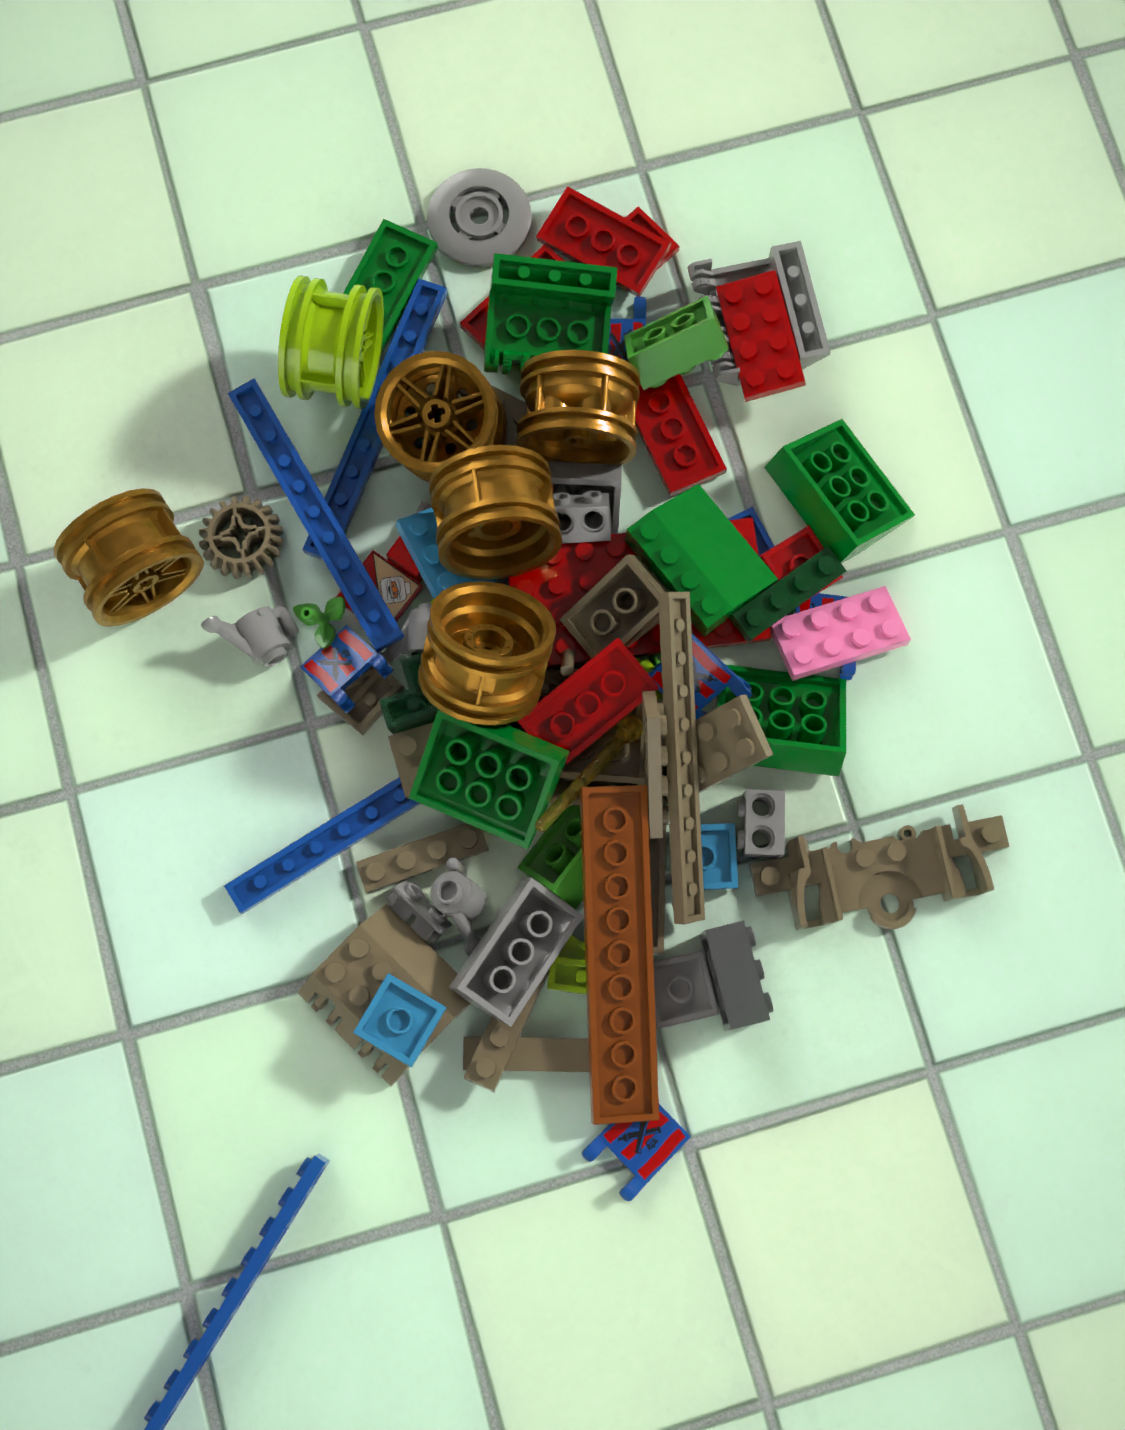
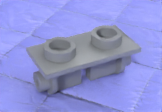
(410, 900)

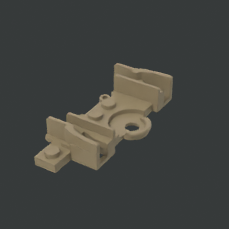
(882, 867)

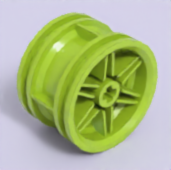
(330, 342)

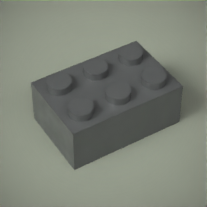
(736, 975)

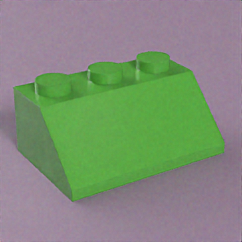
(676, 343)
(558, 858)

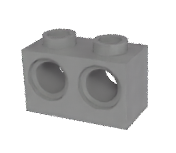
(580, 526)
(770, 825)

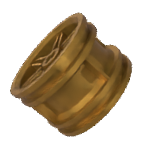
(406, 389)
(494, 512)
(128, 557)
(486, 652)

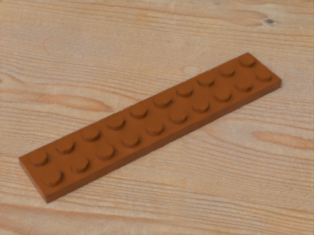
(619, 954)

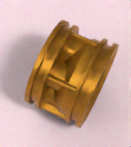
(579, 407)

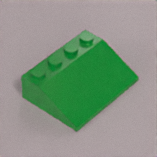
(838, 490)
(700, 553)
(798, 717)
(488, 776)

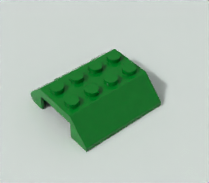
(545, 309)

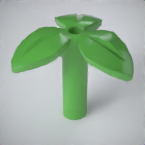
(311, 615)

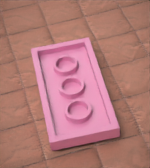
(839, 633)

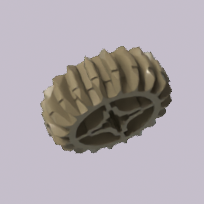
(215, 539)

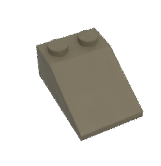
(618, 606)

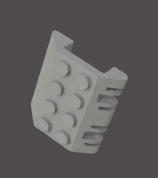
(797, 295)

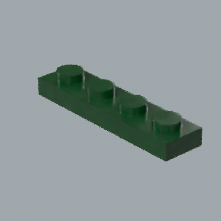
(787, 594)

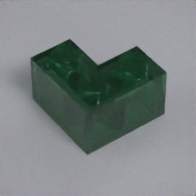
(409, 707)

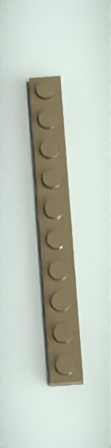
(682, 757)

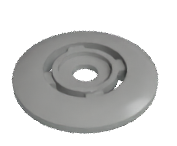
(478, 242)

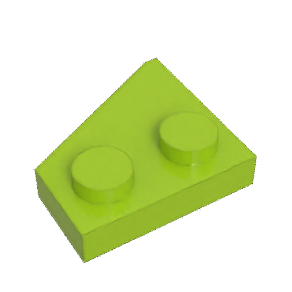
(569, 969)

